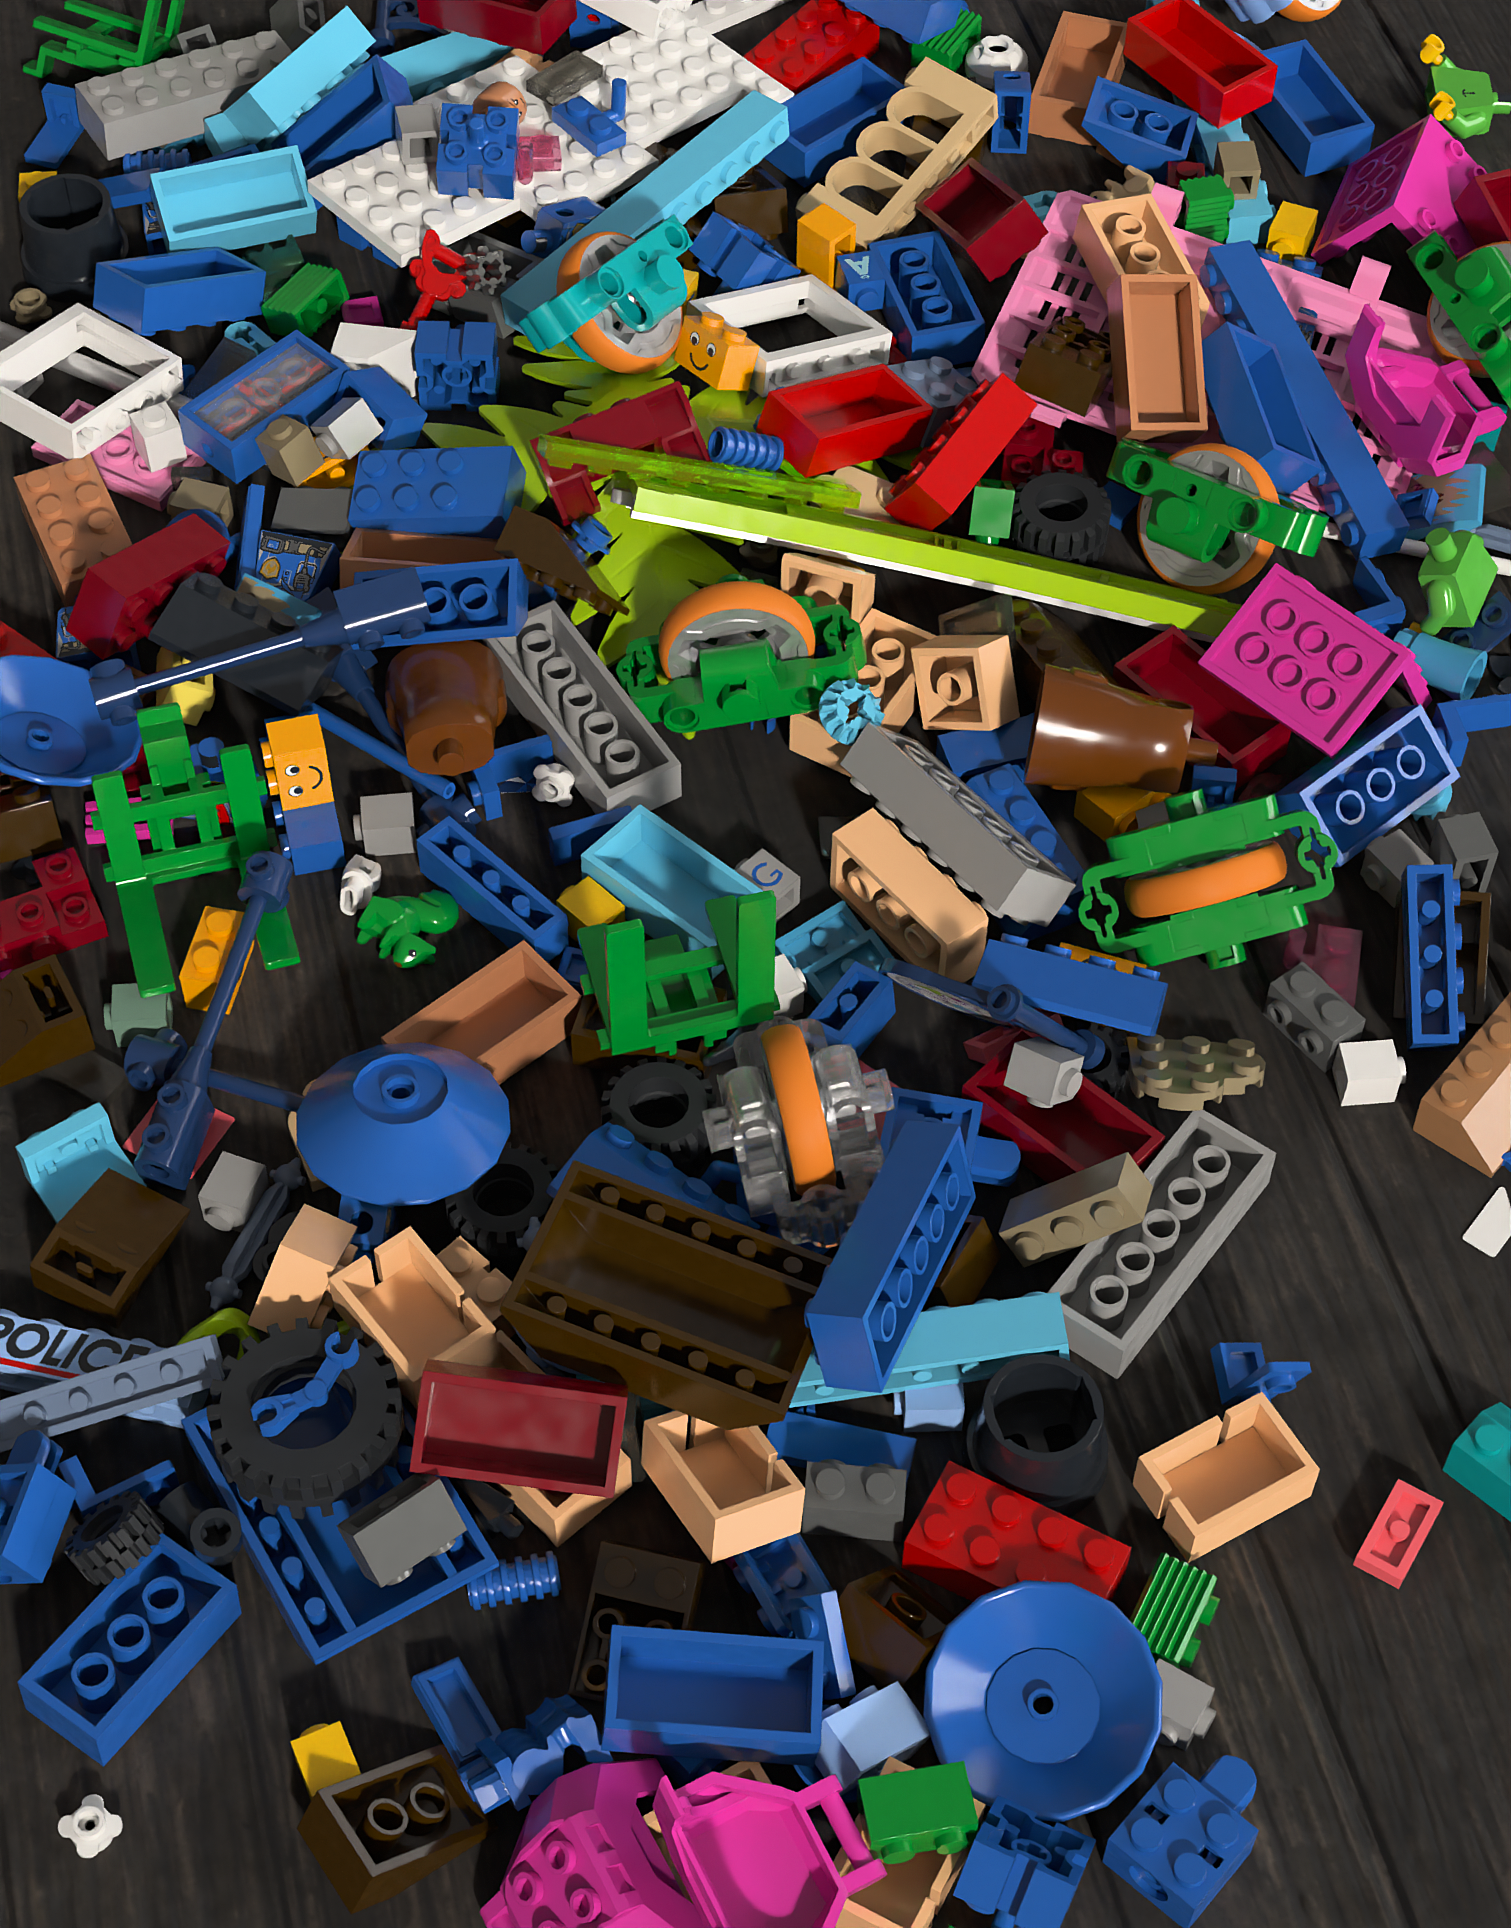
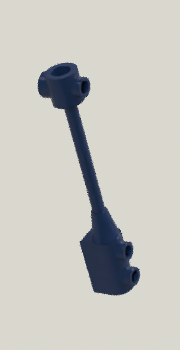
(360, 617)
(353, 679)
(156, 1058)
(183, 1102)

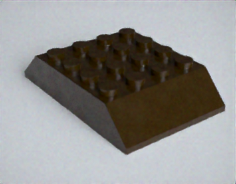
(666, 1300)

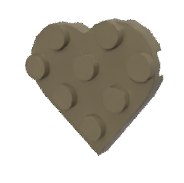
(1191, 1069)

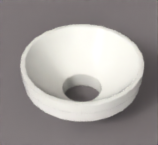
(982, 62)

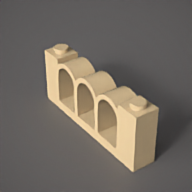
(928, 92)

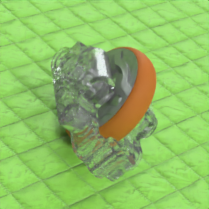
(816, 1116)

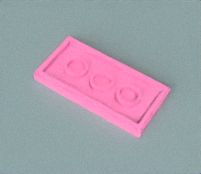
(122, 465)

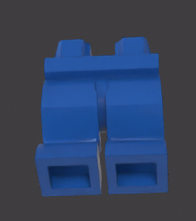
(531, 1758)

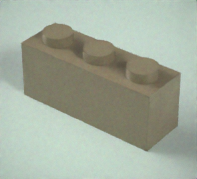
(1076, 1210)

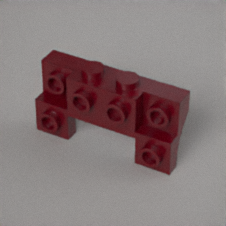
(650, 423)
(1033, 452)
(51, 917)

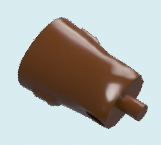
(446, 705)
(1109, 736)

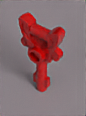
(431, 281)

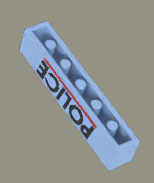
(48, 1353)

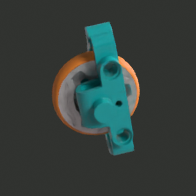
(602, 294)

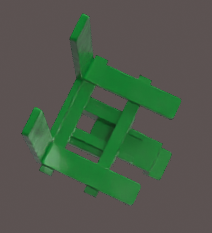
(97, 50)
(172, 795)
(662, 995)

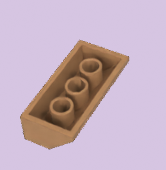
(1471, 1100)

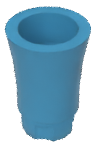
(1444, 664)

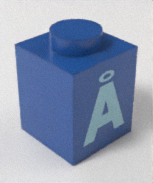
(860, 280)

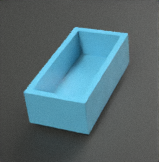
(301, 79)
(234, 201)
(662, 878)

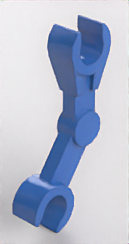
(315, 1393)

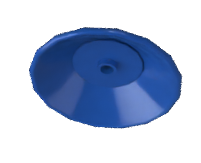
(54, 727)
(403, 1124)
(1056, 1646)

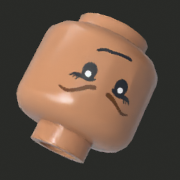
(500, 95)

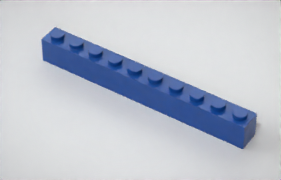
(1350, 479)

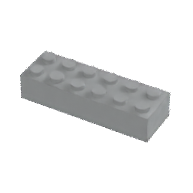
(174, 95)
(586, 713)
(957, 827)
(1133, 1278)

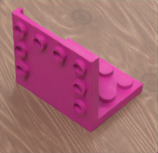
(1402, 183)
(1310, 661)

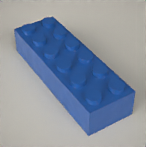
(891, 1257)

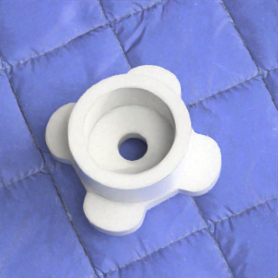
(554, 775)
(95, 1840)

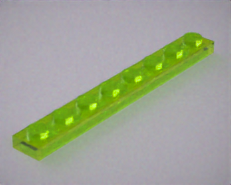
(682, 471)

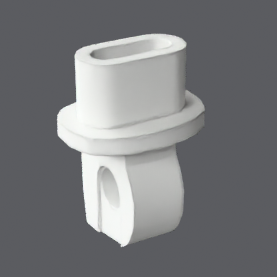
(358, 883)

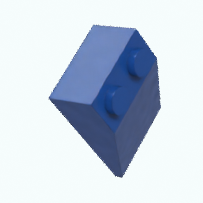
(1139, 127)

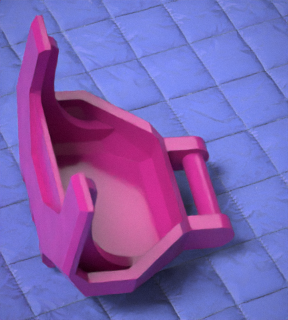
(1415, 402)
(756, 1854)
(591, 1857)

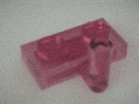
(537, 154)
(1334, 957)

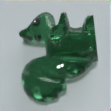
(278, 264)

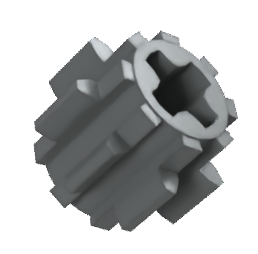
(495, 269)

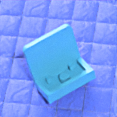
(72, 1158)

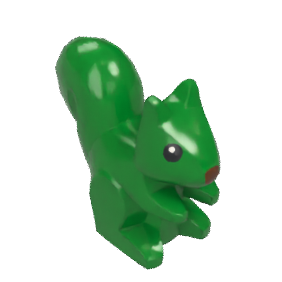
(400, 920)

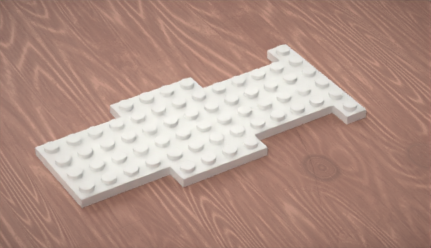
(669, 88)

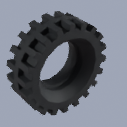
(313, 1474)

